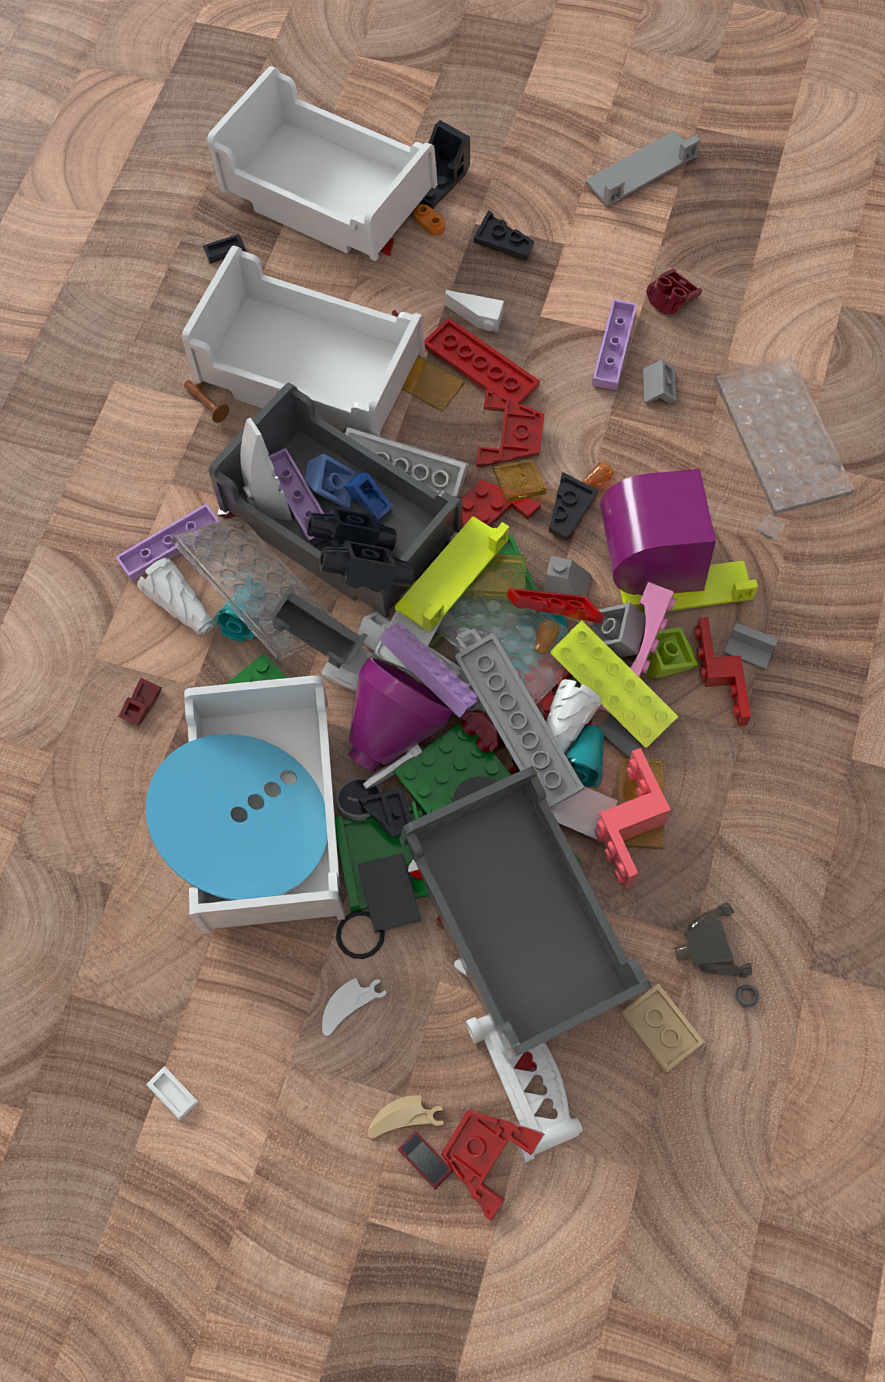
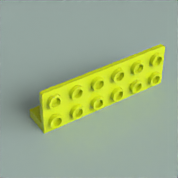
(452, 573)
(724, 585)
(615, 684)

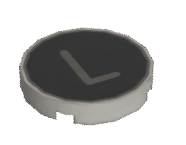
(348, 798)

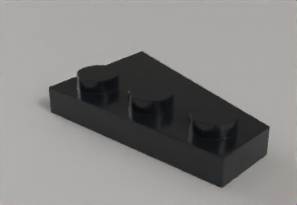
(570, 505)

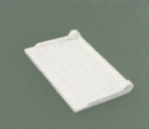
(383, 653)
(583, 810)

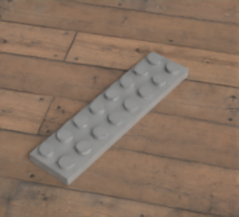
(518, 718)

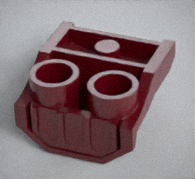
(671, 292)
(479, 723)

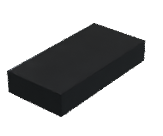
(218, 250)

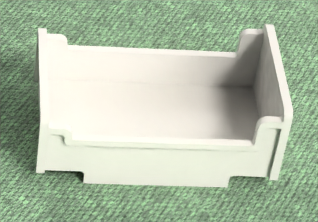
(318, 168)
(266, 333)
(294, 719)

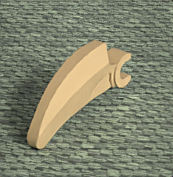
(402, 1113)

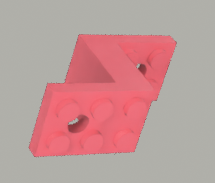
(632, 818)

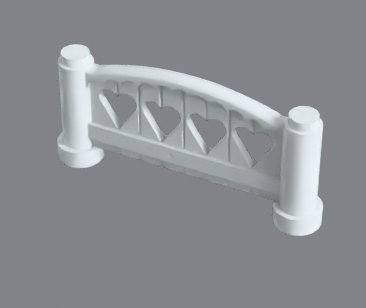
(516, 1081)

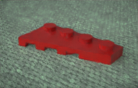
(556, 603)

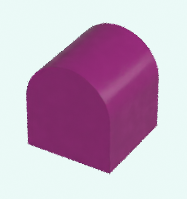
(659, 531)

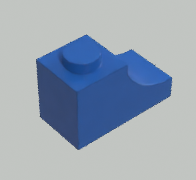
(368, 495)

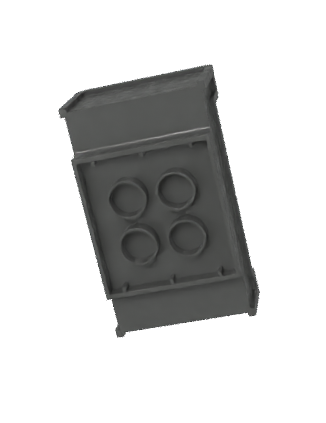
(418, 513)
(521, 912)

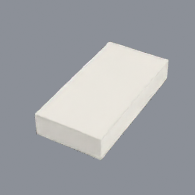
(172, 1093)

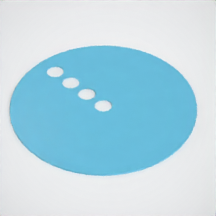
(231, 859)

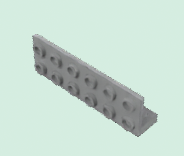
(643, 167)

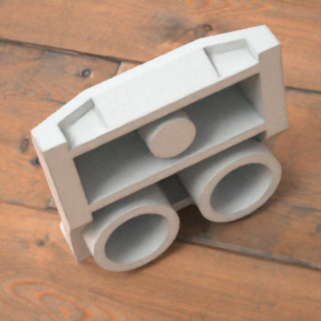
(347, 676)

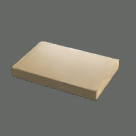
(662, 1028)

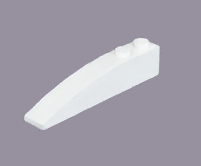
(425, 466)
(259, 476)

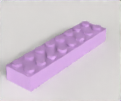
(614, 344)
(297, 493)
(159, 545)
(429, 669)

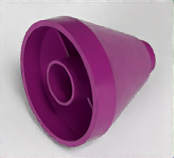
(391, 714)

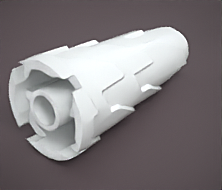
(171, 591)
(571, 711)

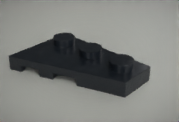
(502, 238)

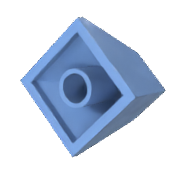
(328, 479)

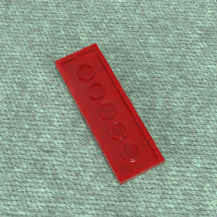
(480, 362)

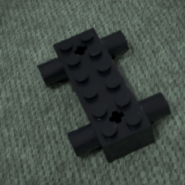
(359, 550)

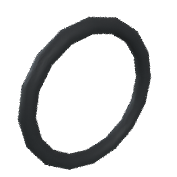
(343, 948)

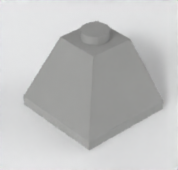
(566, 577)

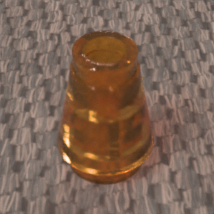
(599, 474)
(546, 635)

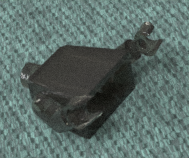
(709, 945)

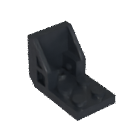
(451, 159)

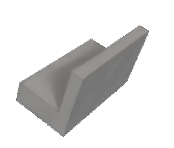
(659, 382)
(751, 645)

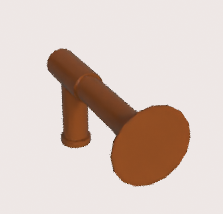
(219, 412)

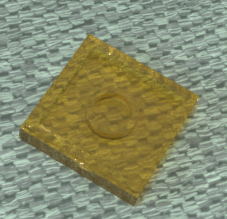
(519, 480)

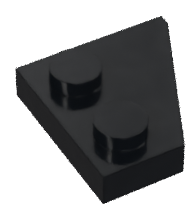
(388, 811)

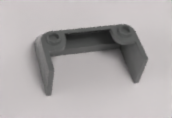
(316, 629)

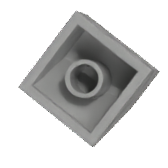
(621, 629)

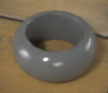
(753, 990)

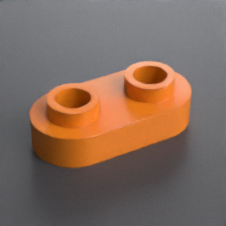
(429, 220)

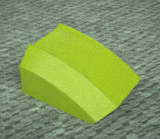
(671, 655)

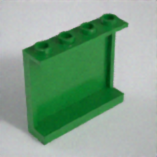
(366, 842)

